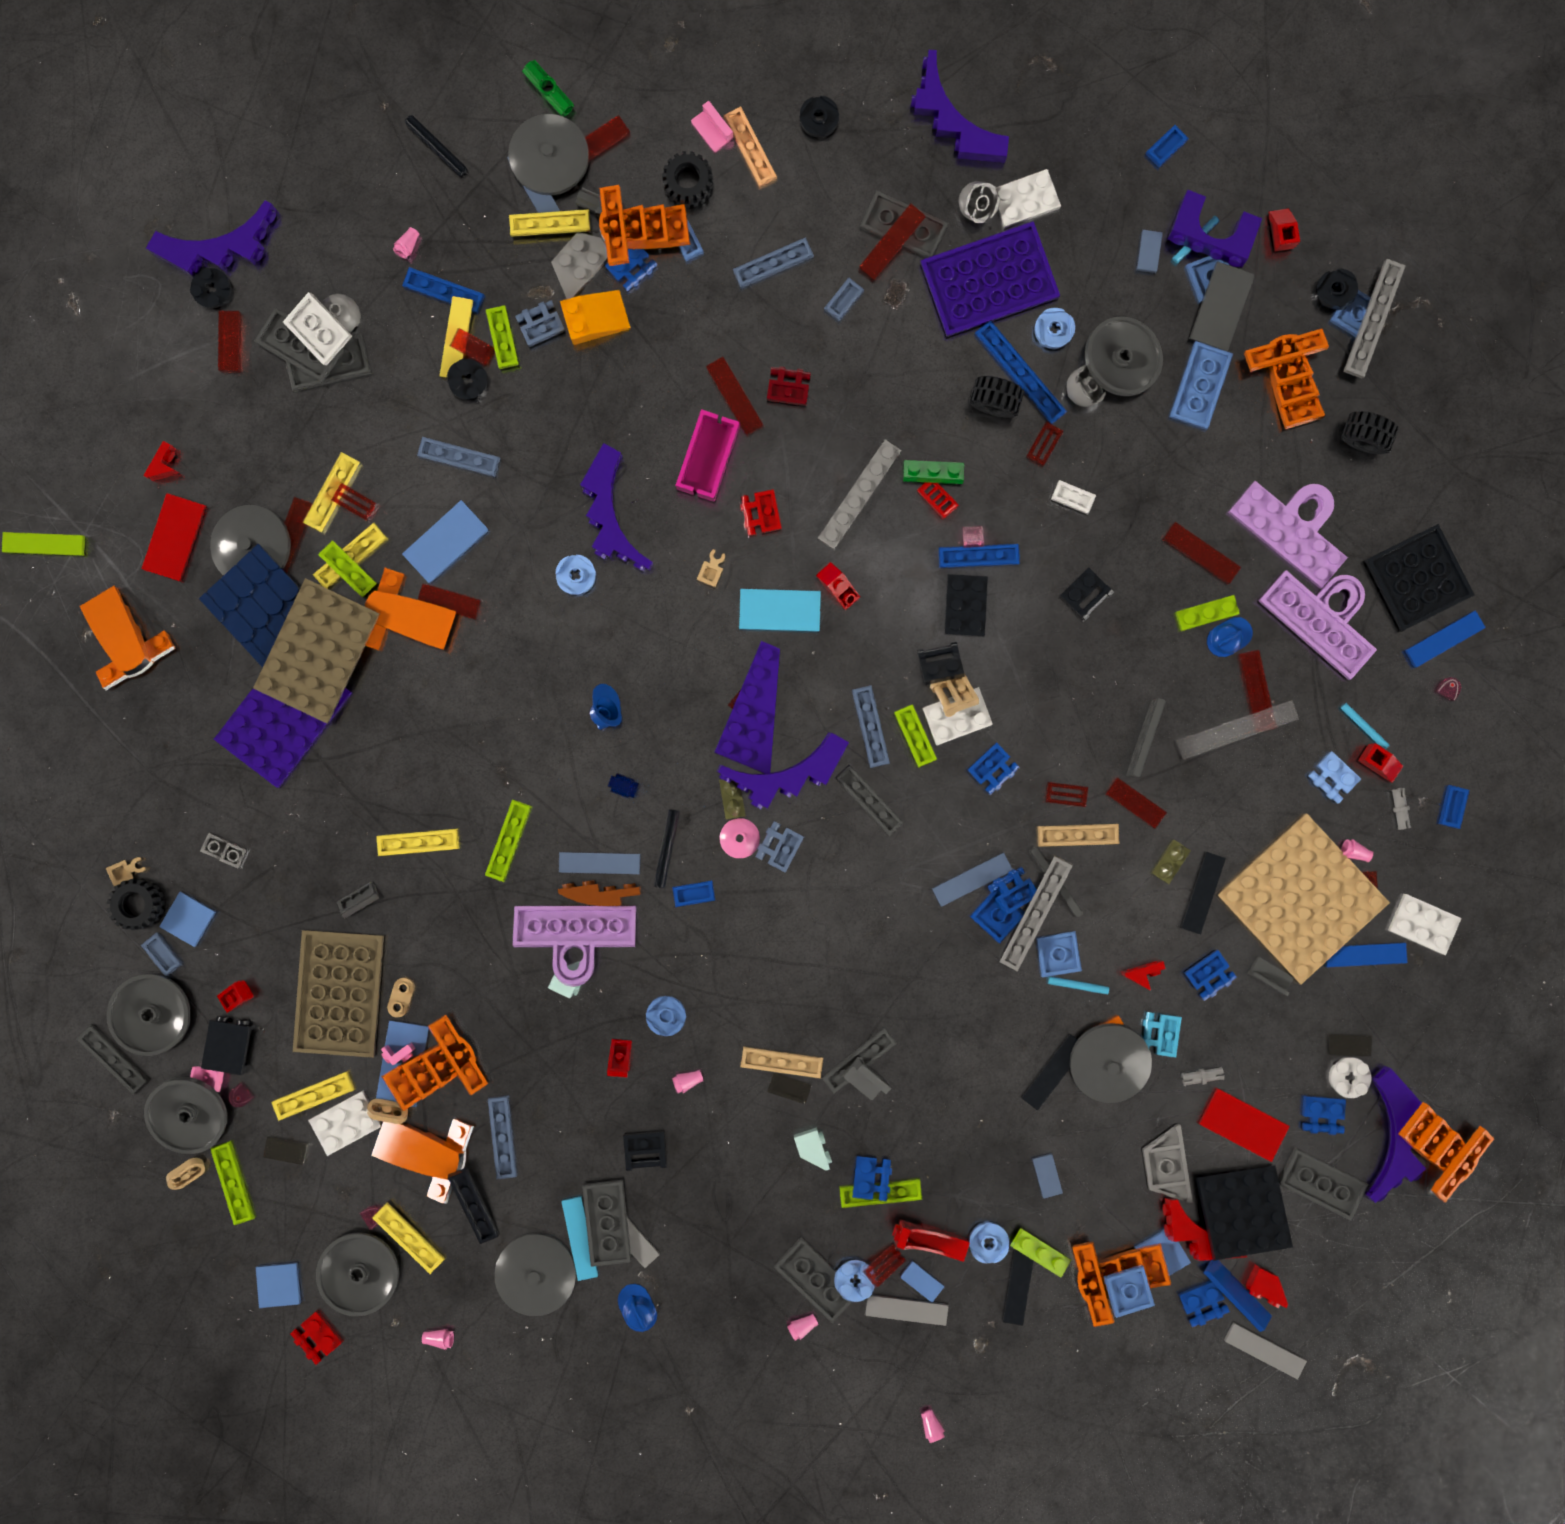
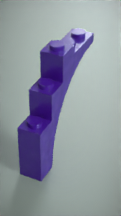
(971, 140)
(218, 251)
(599, 483)
(817, 766)
(1400, 1162)

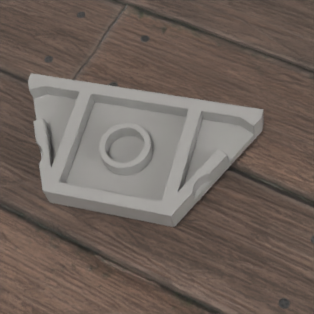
(579, 262)
(1167, 1165)

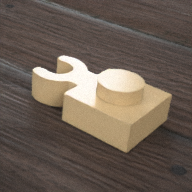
(710, 571)
(122, 871)

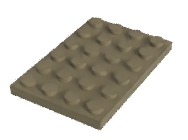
(316, 651)
(338, 993)

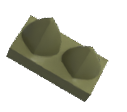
(732, 799)
(1170, 861)

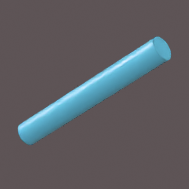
(1207, 228)
(1365, 726)
(1078, 985)

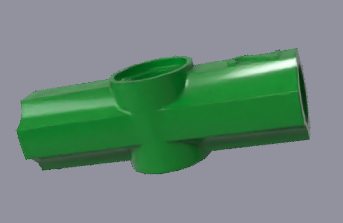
(540, 80)

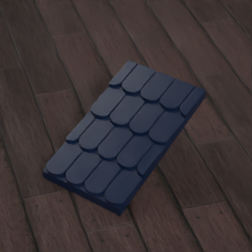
(253, 601)

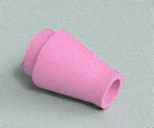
(405, 244)
(1356, 851)
(686, 1081)
(801, 1327)
(439, 1338)
(932, 1427)

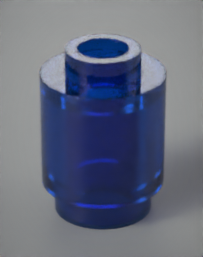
(623, 785)

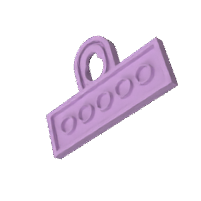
(1289, 534)
(1320, 625)
(574, 927)

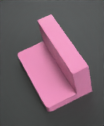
(712, 127)

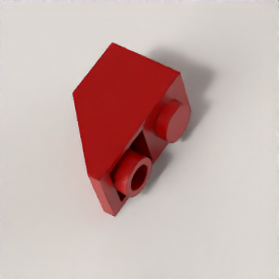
(1284, 229)
(838, 585)
(1381, 762)
(1267, 1285)

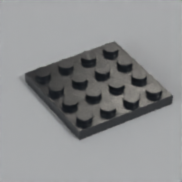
(1419, 577)
(1244, 1213)

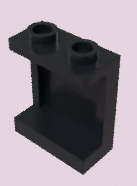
(226, 1045)

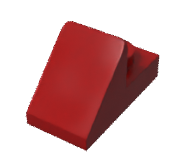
(157, 467)
(1140, 973)
(235, 995)
(619, 1058)

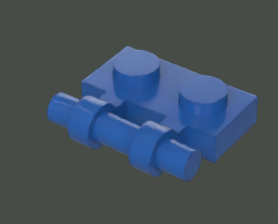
(622, 271)
(988, 764)
(1016, 897)
(1206, 970)
(1323, 1107)
(865, 1178)
(1201, 1297)

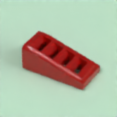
(937, 508)

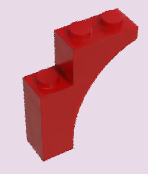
(1182, 1228)
(930, 1239)

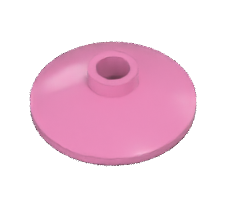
(747, 830)

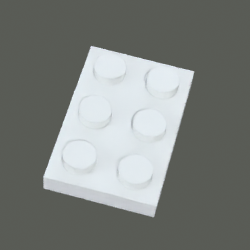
(1027, 198)
(317, 328)
(958, 725)
(1424, 924)
(344, 1123)

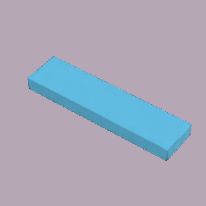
(577, 1231)

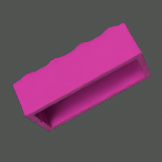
(707, 455)

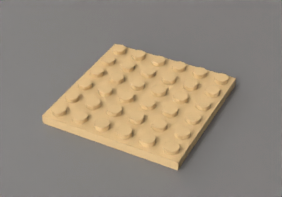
(1303, 898)

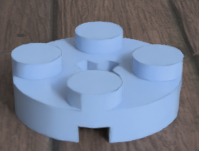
(1061, 319)
(575, 563)
(989, 1254)
(846, 1289)

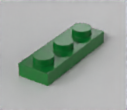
(933, 472)

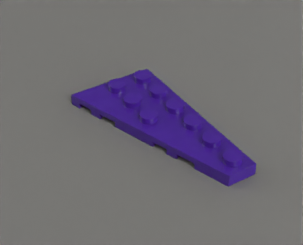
(751, 722)

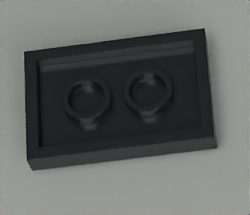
(965, 605)

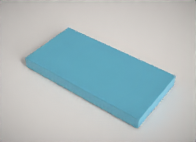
(779, 610)

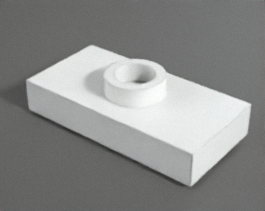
(1073, 497)

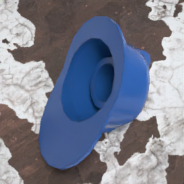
(1229, 637)
(605, 707)
(637, 1307)

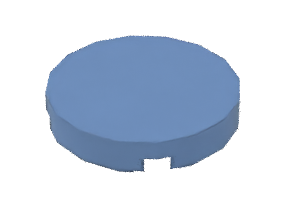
(665, 1015)

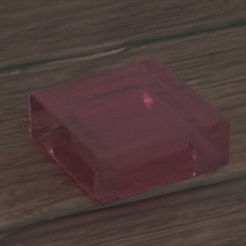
(972, 536)

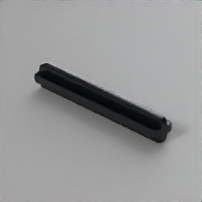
(435, 145)
(666, 848)

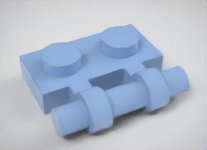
(1338, 772)

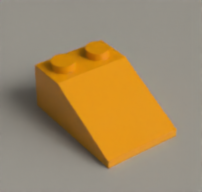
(594, 316)

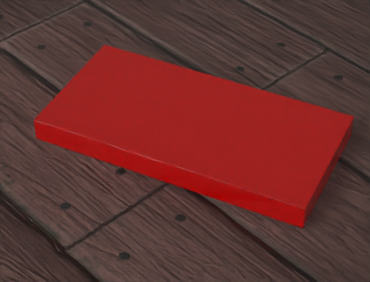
(174, 537)
(1244, 1124)

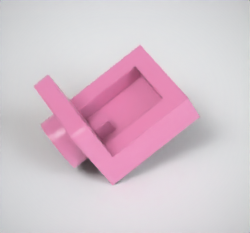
(403, 1054)
(210, 1077)

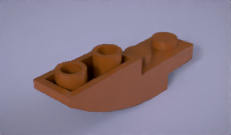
(592, 895)

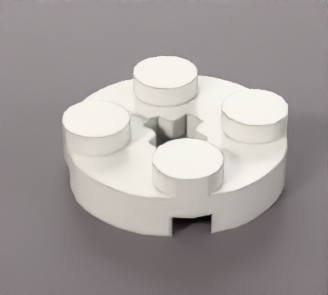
(1358, 1086)

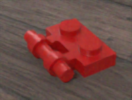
(767, 512)
(321, 1333)

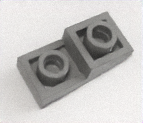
(223, 850)

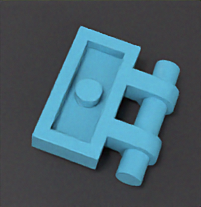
(1167, 1033)

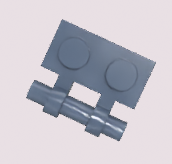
(543, 328)
(785, 849)

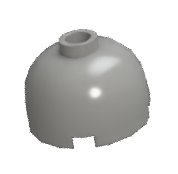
(978, 201)
(344, 310)
(1083, 388)

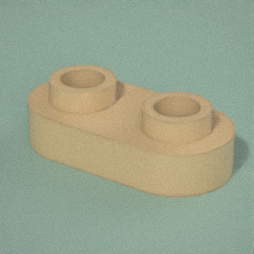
(402, 998)
(387, 1113)
(185, 1173)

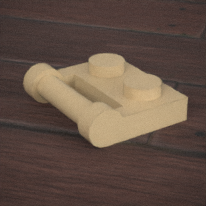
(961, 691)

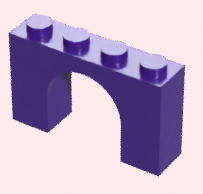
(1188, 232)

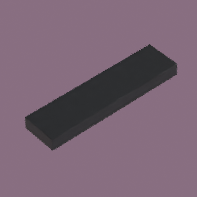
(1203, 893)
(1050, 1075)
(473, 1205)
(1018, 1289)

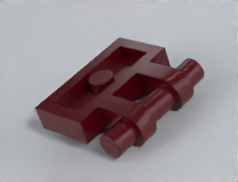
(785, 391)

